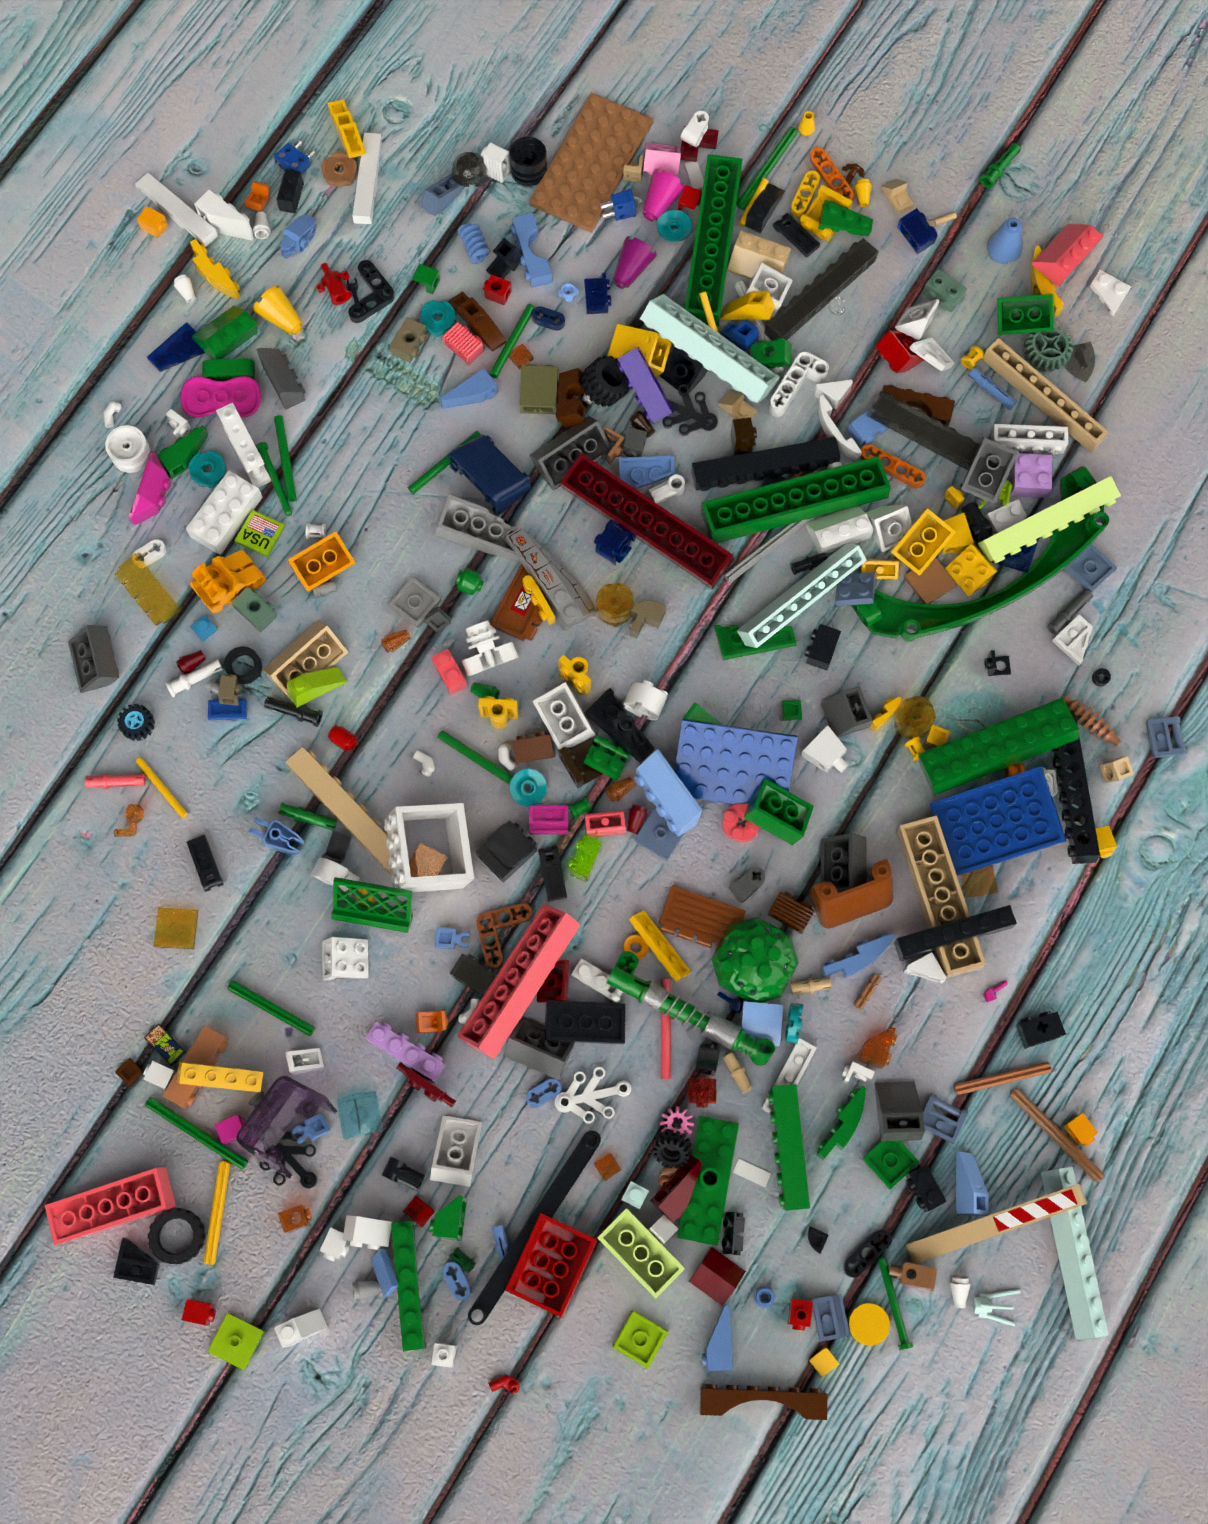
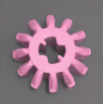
(679, 1116)

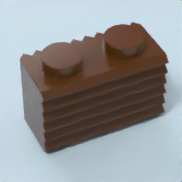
(791, 912)

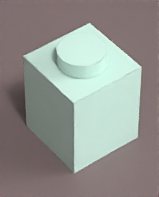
(634, 1195)

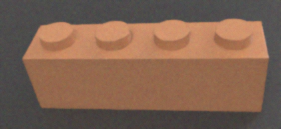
(203, 1051)

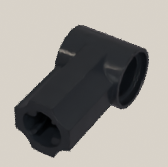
(399, 1172)

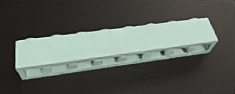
(801, 595)
(1076, 1261)

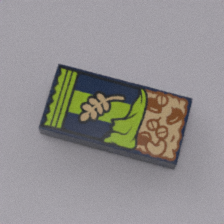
(165, 1044)

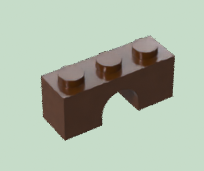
(569, 408)

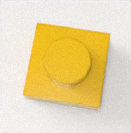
(954, 497)
(937, 736)

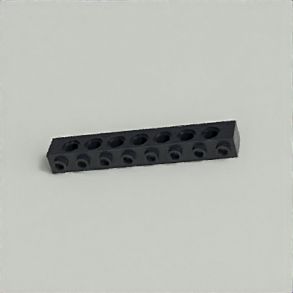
(1080, 796)

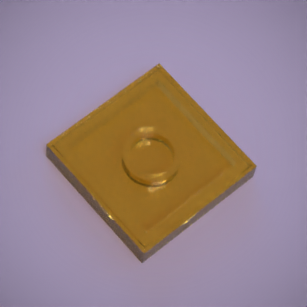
(176, 928)

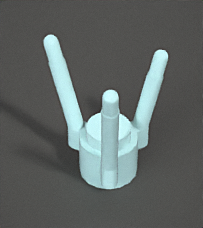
(983, 1305)

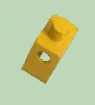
(961, 538)

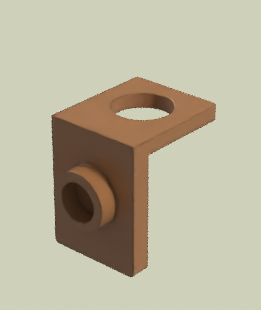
(617, 449)

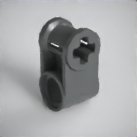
(745, 886)

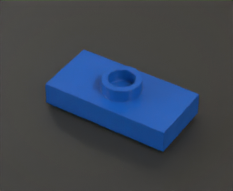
(227, 712)

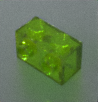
(585, 859)

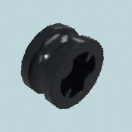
(1106, 674)

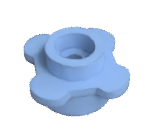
(568, 287)

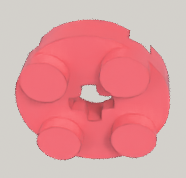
(734, 831)

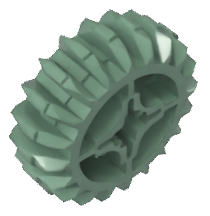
(1049, 357)

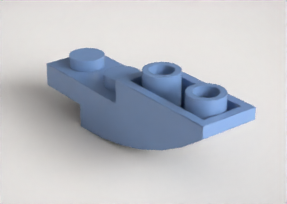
(866, 954)

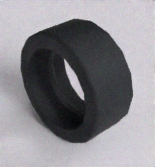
(241, 651)

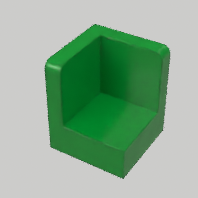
(428, 277)

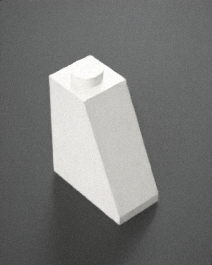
(300, 1328)

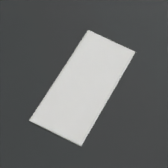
(694, 174)
(752, 1173)

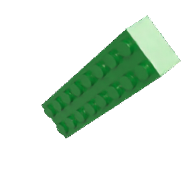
(998, 746)

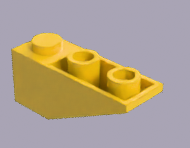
(752, 306)

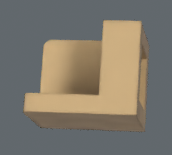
(634, 171)

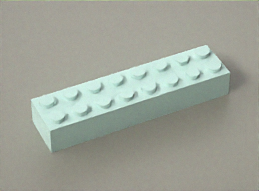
(709, 348)

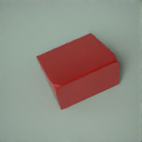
(418, 1211)

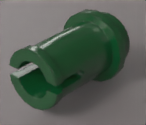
(463, 1260)

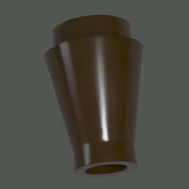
(640, 422)

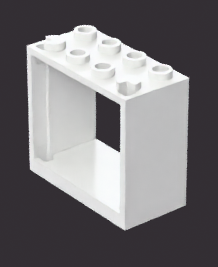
(458, 844)

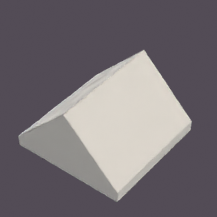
(917, 319)

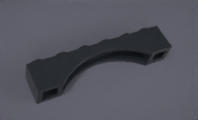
(953, 932)

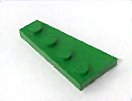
(732, 646)

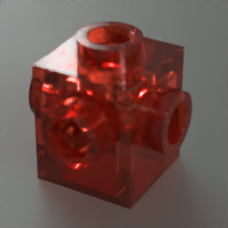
(702, 1091)

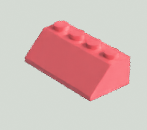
(1067, 252)

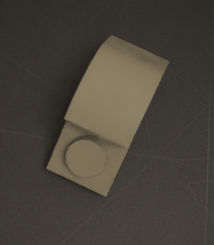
(646, 612)

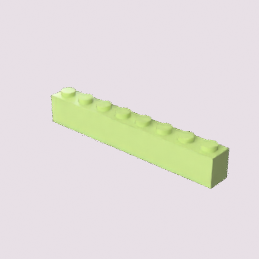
(1052, 518)

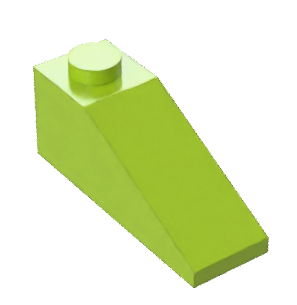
(314, 684)

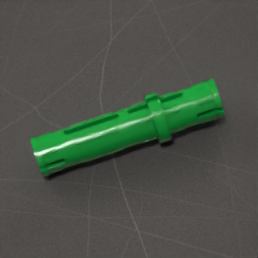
(299, 814)

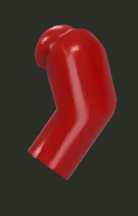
(505, 1381)

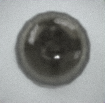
(469, 169)

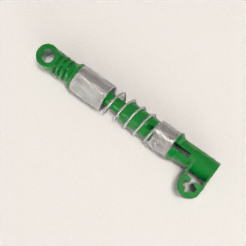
(713, 1027)

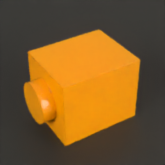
(152, 222)

